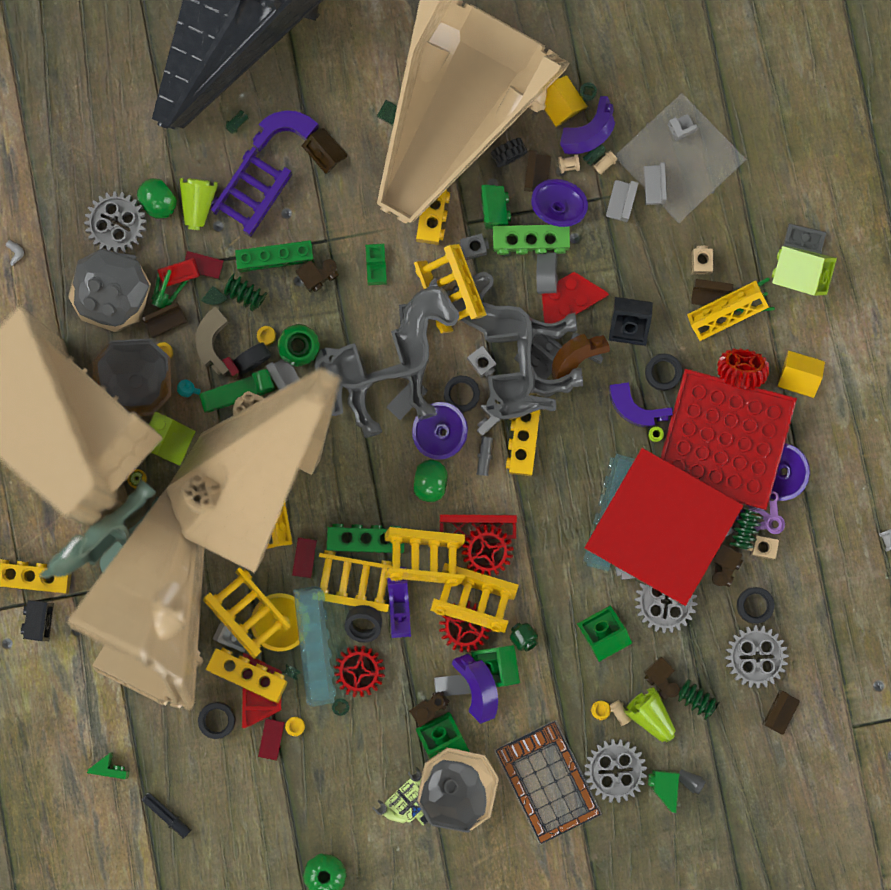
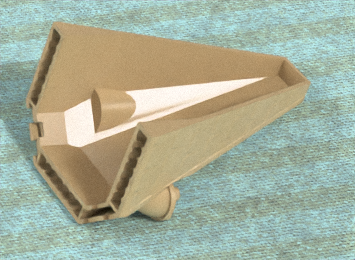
(457, 96)
(246, 464)
(149, 611)

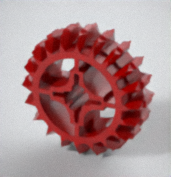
(743, 368)
(495, 546)
(457, 641)
(375, 674)

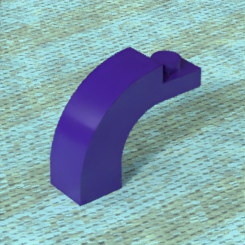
(284, 121)
(591, 135)
(629, 411)
(399, 608)
(482, 687)

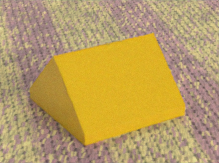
(563, 101)
(801, 374)

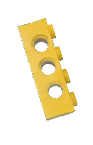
(433, 235)
(525, 466)
(59, 585)
(217, 667)

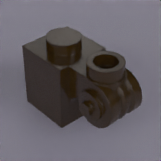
(314, 278)
(728, 561)
(658, 674)
(426, 710)

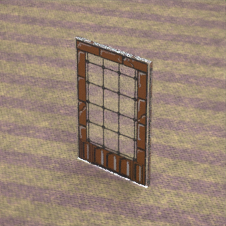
(547, 782)

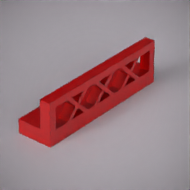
(480, 519)

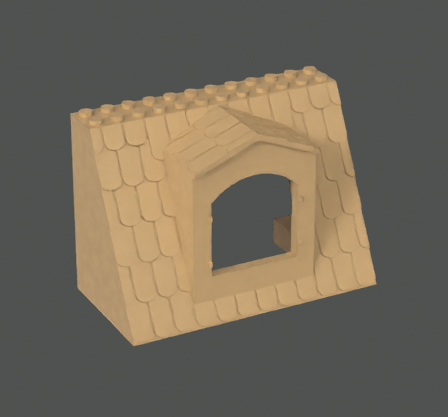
(63, 426)

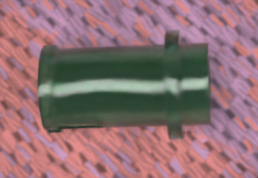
(236, 122)
(595, 154)

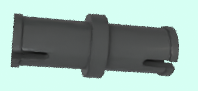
(484, 456)

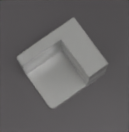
(681, 127)

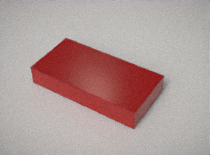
(180, 272)

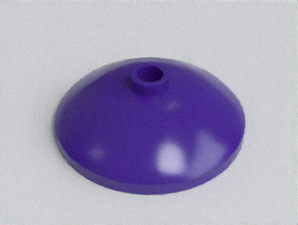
(559, 203)
(428, 432)
(797, 475)

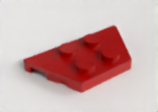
(572, 296)
(256, 707)

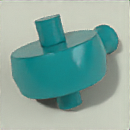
(186, 388)

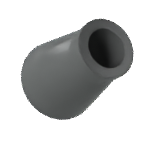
(691, 781)

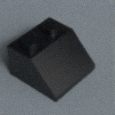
(630, 321)
(37, 620)

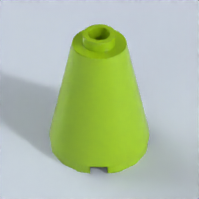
(196, 201)
(651, 715)

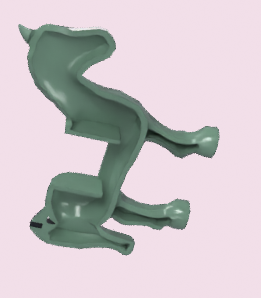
(102, 539)

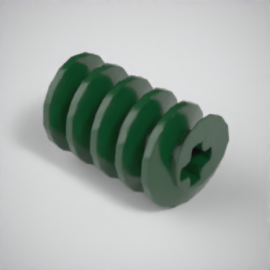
(244, 293)
(747, 529)
(697, 700)

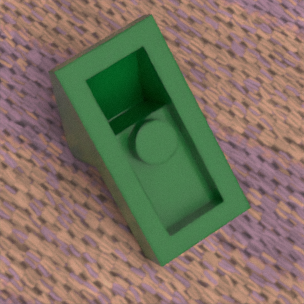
(103, 768)

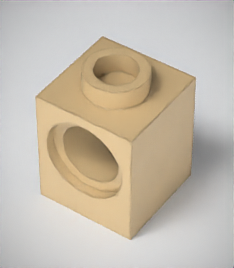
(698, 268)
(772, 546)

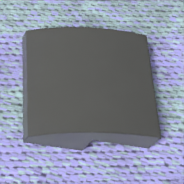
(804, 238)
(542, 355)

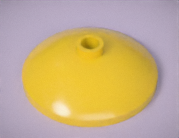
(282, 639)

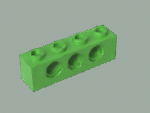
(540, 232)

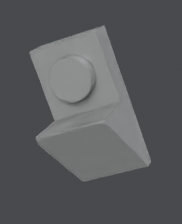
(486, 424)
(225, 637)

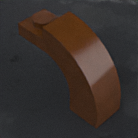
(576, 351)

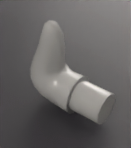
(19, 252)

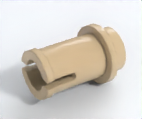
(605, 162)
(618, 709)

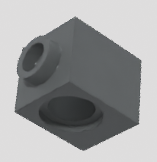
(470, 254)

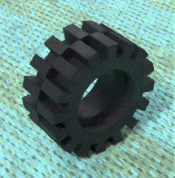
(509, 152)

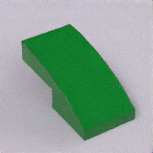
(376, 264)

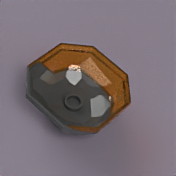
(134, 373)

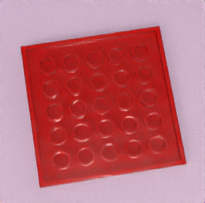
(729, 436)
(663, 527)

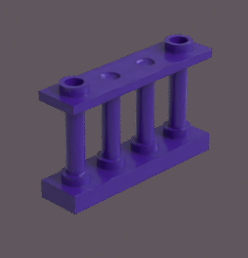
(260, 208)

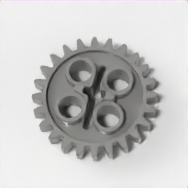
(107, 237)
(647, 600)
(757, 674)
(616, 788)

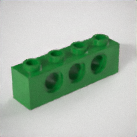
(274, 256)
(335, 542)

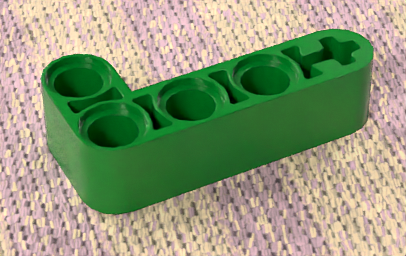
(226, 395)

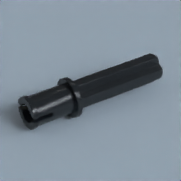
(166, 815)

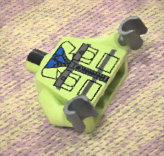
(402, 804)

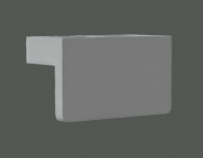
(655, 184)
(621, 200)
(282, 373)

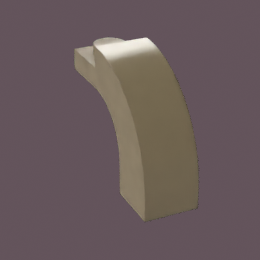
(206, 333)

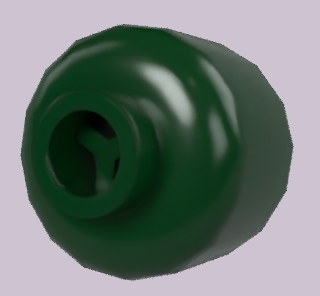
(523, 637)

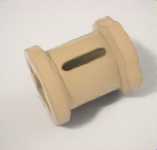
(569, 163)

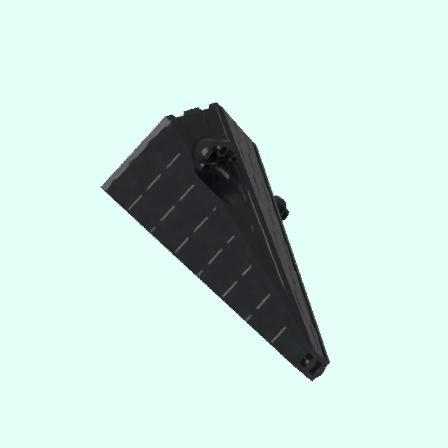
(216, 46)

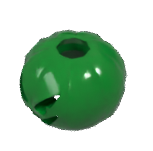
(156, 198)
(310, 341)
(430, 480)
(327, 863)

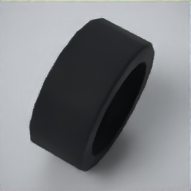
(252, 358)
(462, 379)
(663, 386)
(751, 619)
(363, 635)
(202, 724)

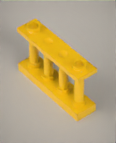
(464, 279)
(433, 540)
(488, 586)
(342, 597)
(240, 631)

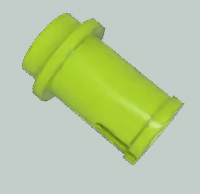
(659, 431)

